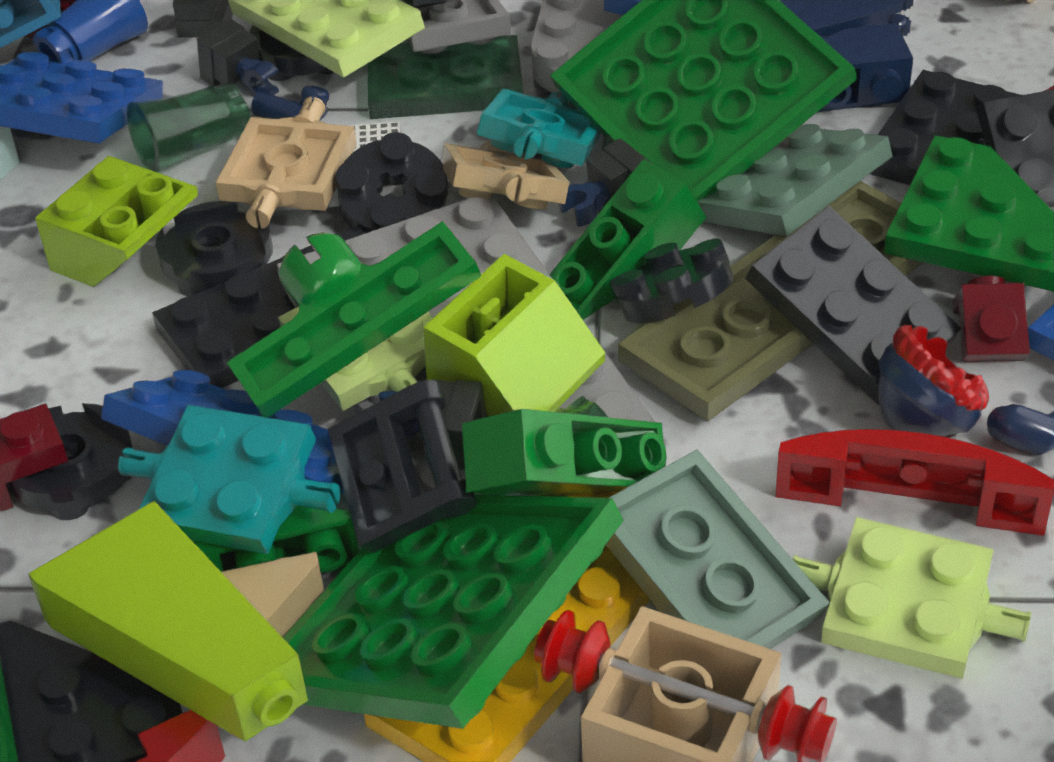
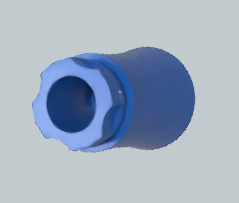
(91, 29)

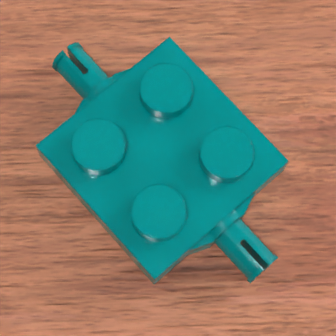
(539, 126)
(231, 477)

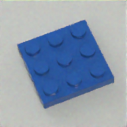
(70, 97)

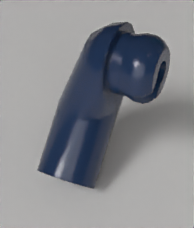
(275, 107)
(1022, 428)

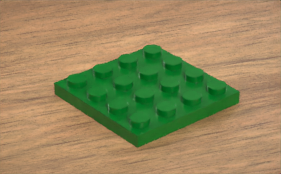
(703, 83)
(447, 609)

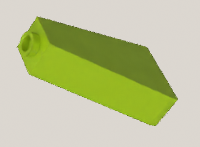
(173, 622)

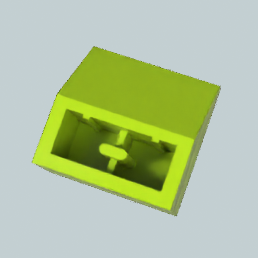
(108, 218)
(515, 338)

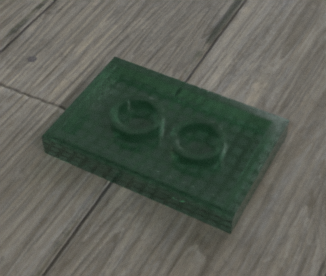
(450, 81)

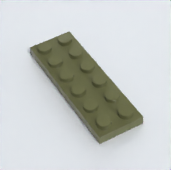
(739, 338)

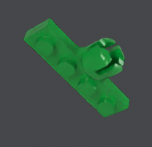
(348, 310)

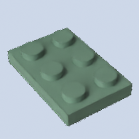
(795, 179)
(710, 556)

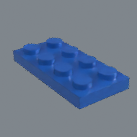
(157, 407)

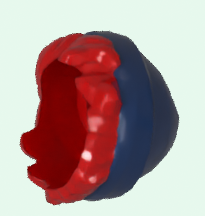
(925, 389)

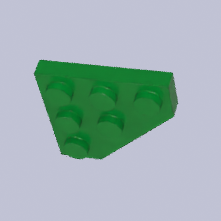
(974, 217)

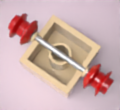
(680, 693)

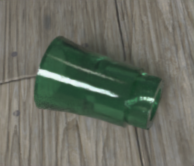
(185, 124)

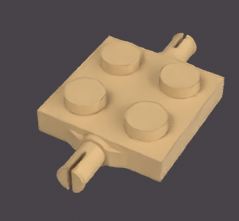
(286, 163)
(493, 170)

